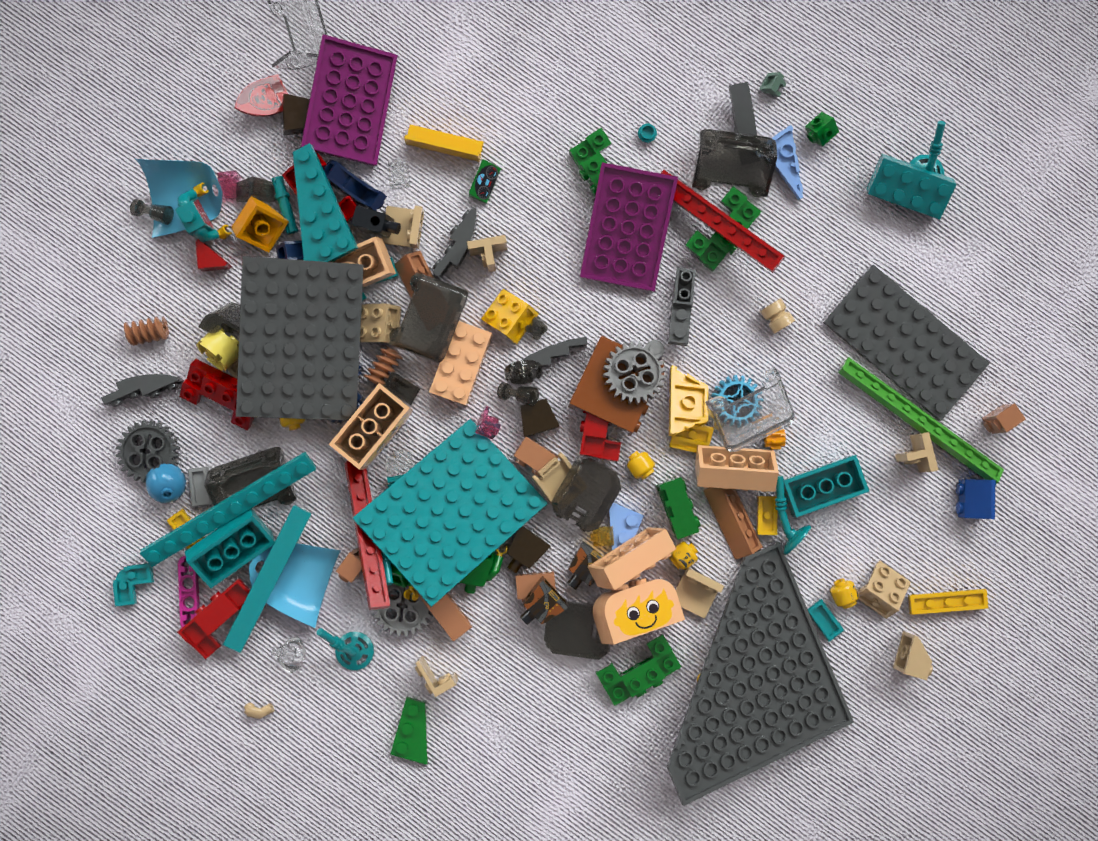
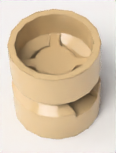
(776, 314)

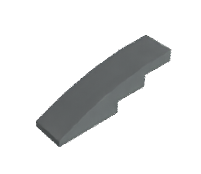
(742, 109)
(557, 350)

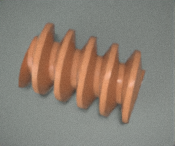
(146, 332)
(383, 366)

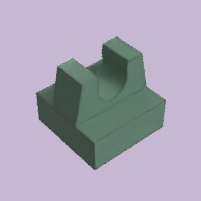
(772, 83)

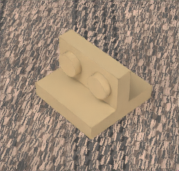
(486, 247)
(921, 454)

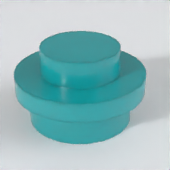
(647, 133)

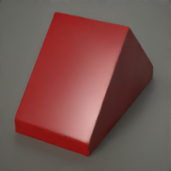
(208, 259)

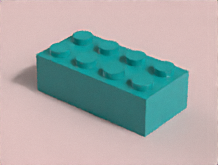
(911, 186)
(824, 486)
(229, 547)

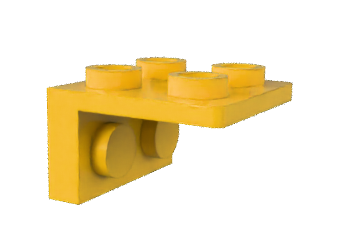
(509, 315)

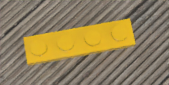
(948, 601)

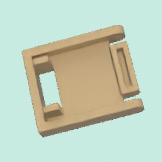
(552, 476)

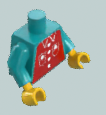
(194, 217)

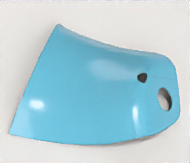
(172, 178)
(302, 581)

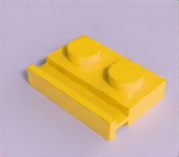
(690, 439)

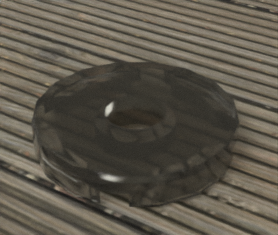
(523, 371)

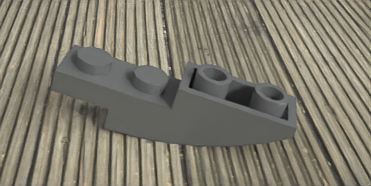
(459, 236)
(681, 306)
(149, 385)

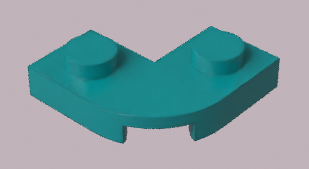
(126, 580)

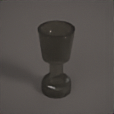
(159, 213)
(525, 395)

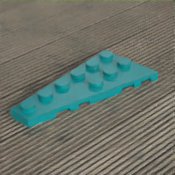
(321, 219)

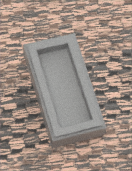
(198, 492)

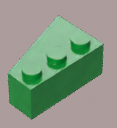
(678, 507)

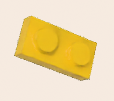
(766, 515)

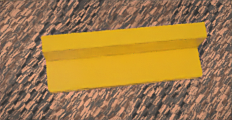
(444, 143)

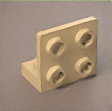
(411, 226)
(378, 322)
(884, 590)
(697, 592)
(433, 686)

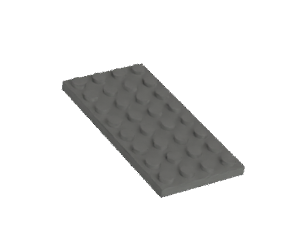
(906, 342)

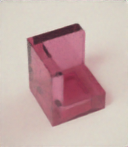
(228, 183)
(487, 425)

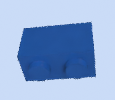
(976, 499)

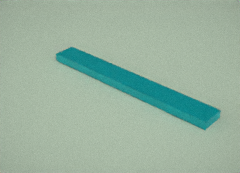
(267, 578)

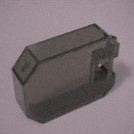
(590, 488)
(572, 633)

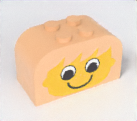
(371, 427)
(636, 610)

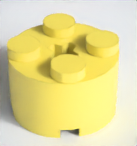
(219, 348)

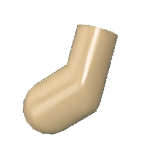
(258, 713)

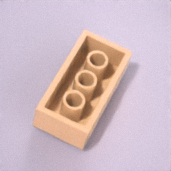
(374, 258)
(461, 364)
(736, 470)
(632, 558)

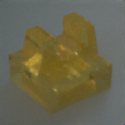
(602, 536)

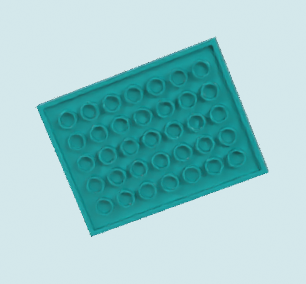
(450, 512)

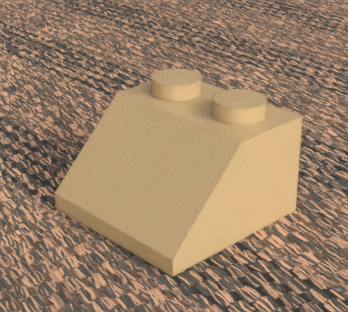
(912, 657)

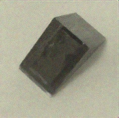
(255, 187)
(402, 388)

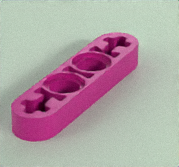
(185, 592)

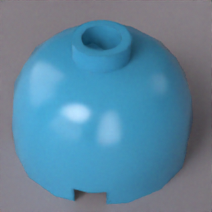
(165, 483)

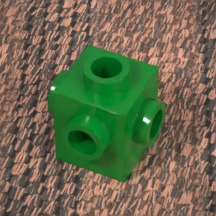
(821, 129)

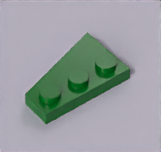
(411, 732)

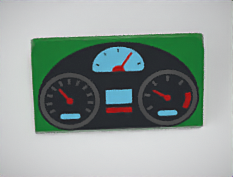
(484, 181)

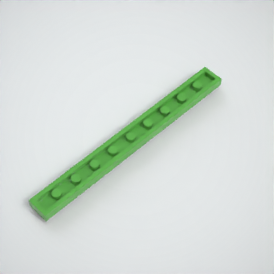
(920, 420)

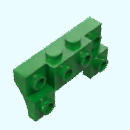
(589, 158)
(714, 250)
(642, 675)

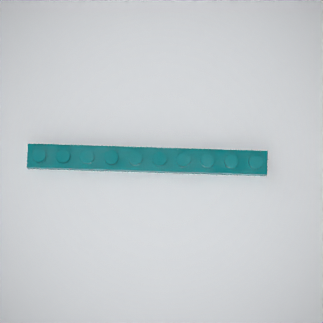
(228, 509)

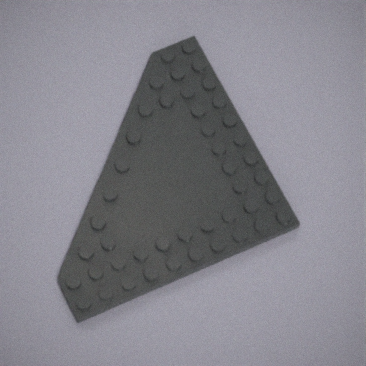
(760, 686)

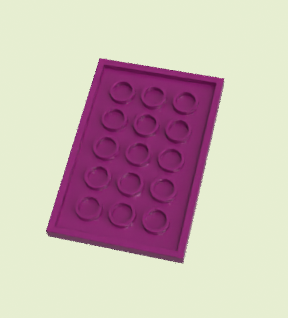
(349, 100)
(628, 226)

